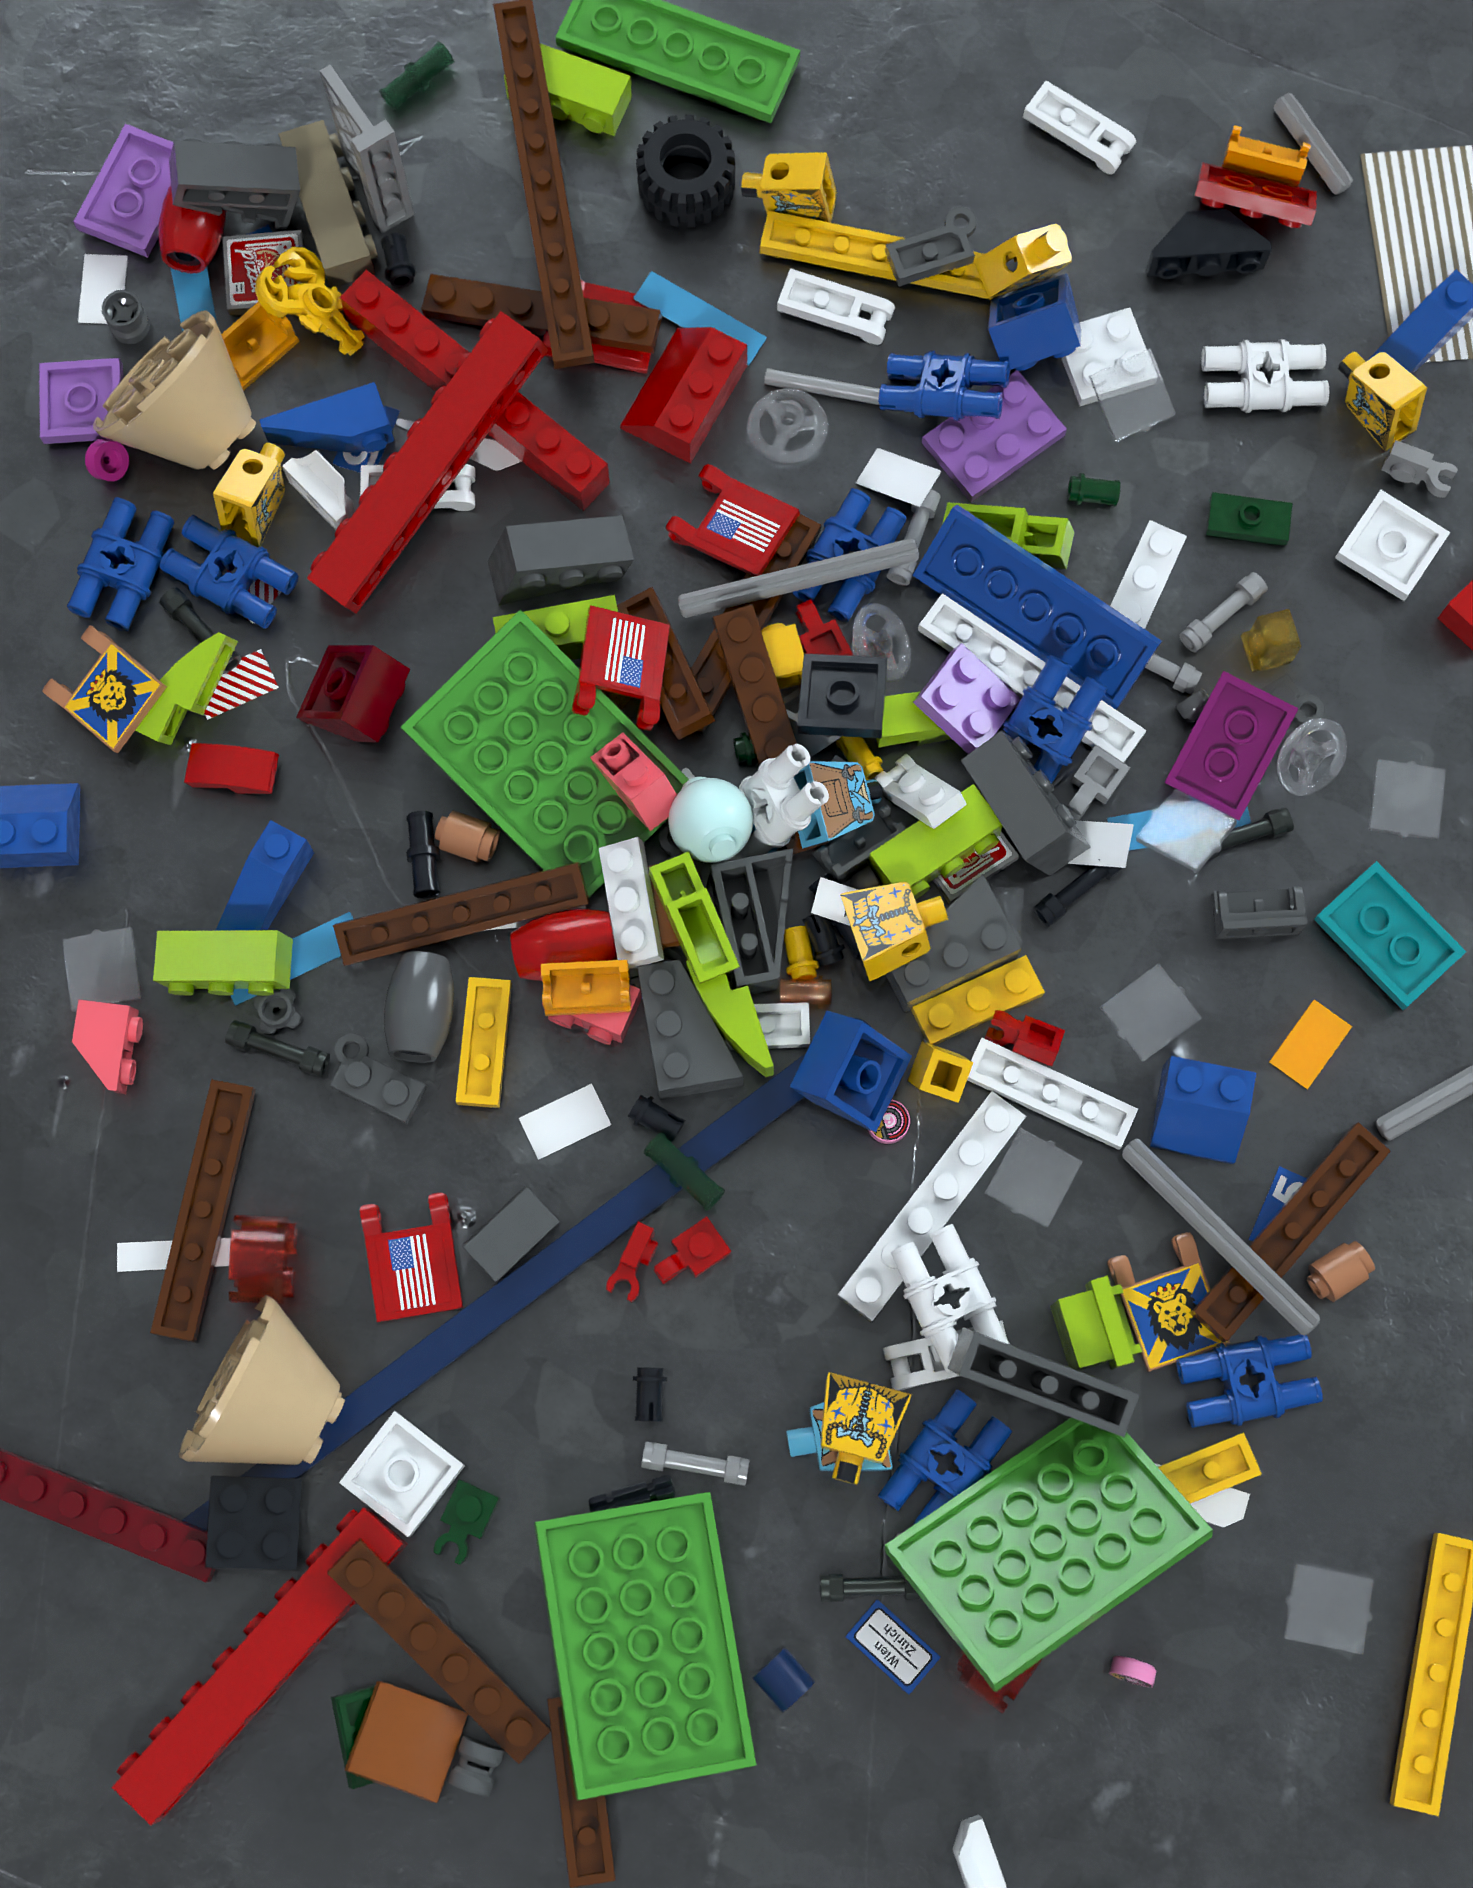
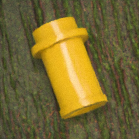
(857, 750)
(799, 953)

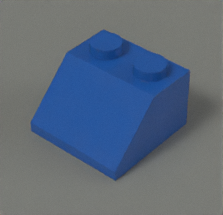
(1035, 323)
(39, 825)
(851, 1070)
(1202, 1109)

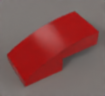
(231, 767)

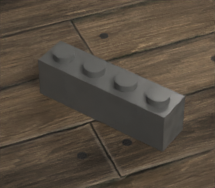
(1043, 1382)

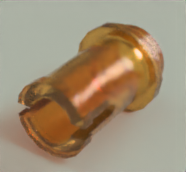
(806, 990)

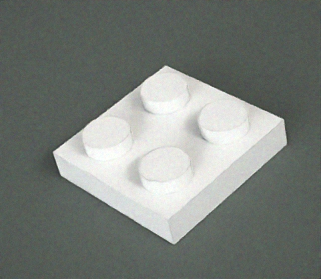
(1101, 344)
(1392, 545)
(402, 1474)

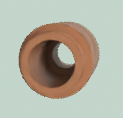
(467, 836)
(1340, 1271)

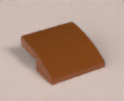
(406, 1741)

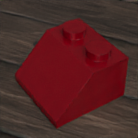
(354, 692)

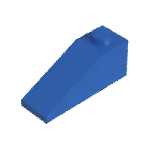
(1431, 323)
(342, 423)
(266, 879)

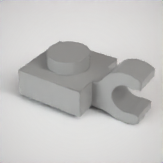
(1414, 464)
(1097, 779)

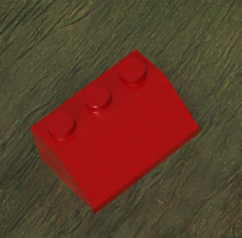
(687, 390)

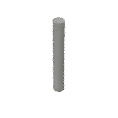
(822, 386)

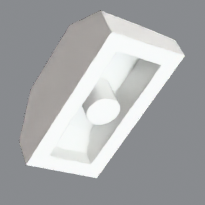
(320, 487)
(976, 1856)

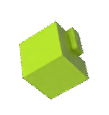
(1095, 1327)

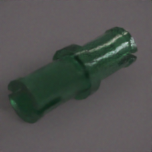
(416, 76)
(684, 1171)

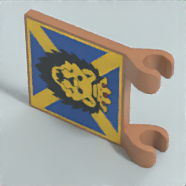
(111, 695)
(1163, 1304)

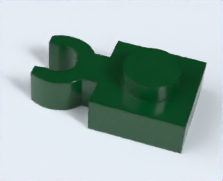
(468, 1514)

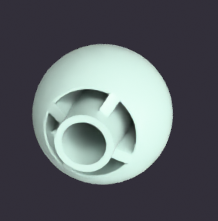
(710, 819)

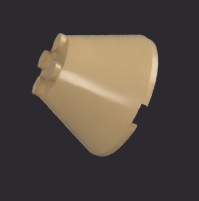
(181, 399)
(265, 1398)

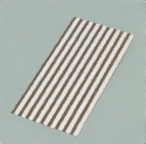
(1421, 230)

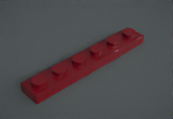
(104, 1515)

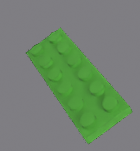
(683, 51)

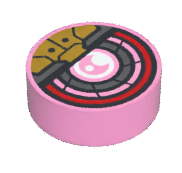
(893, 1124)
(1133, 1671)

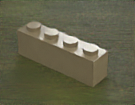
(328, 206)

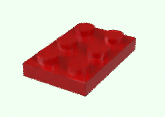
(1256, 195)

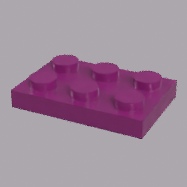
(1231, 745)

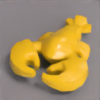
(309, 300)

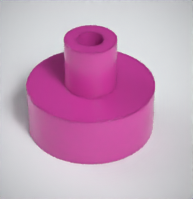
(107, 460)

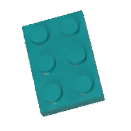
(1390, 935)

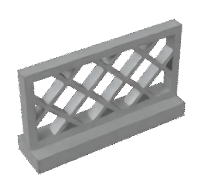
(371, 154)

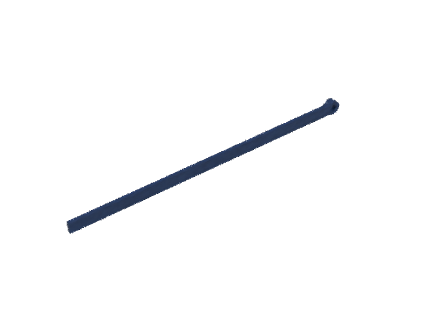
(536, 1276)

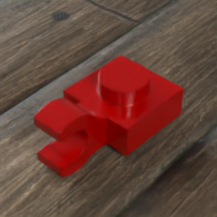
(820, 637)
(1030, 1038)
(696, 1249)
(638, 1250)

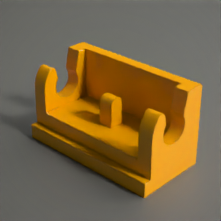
(1265, 159)
(257, 343)
(586, 987)

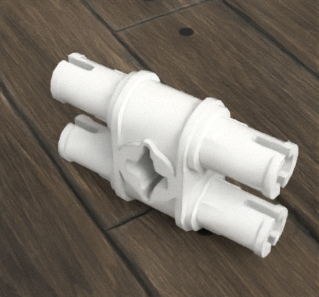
(1254, 390)
(777, 801)
(959, 1276)

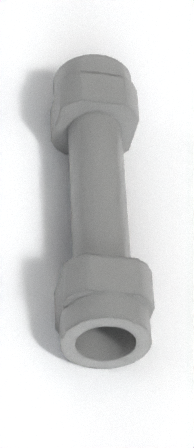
(904, 573)
(1246, 592)
(1184, 677)
(733, 1470)

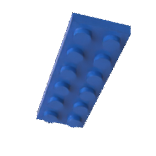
(1035, 605)

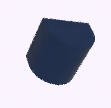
(783, 1680)

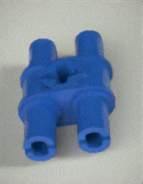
(944, 385)
(842, 537)
(110, 549)
(230, 590)
(1070, 721)
(1238, 1401)
(939, 1438)

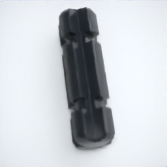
(640, 1493)

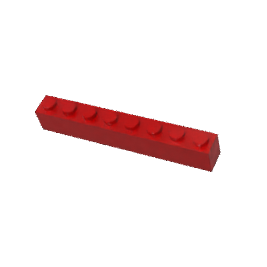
(433, 359)
(427, 462)
(248, 1675)

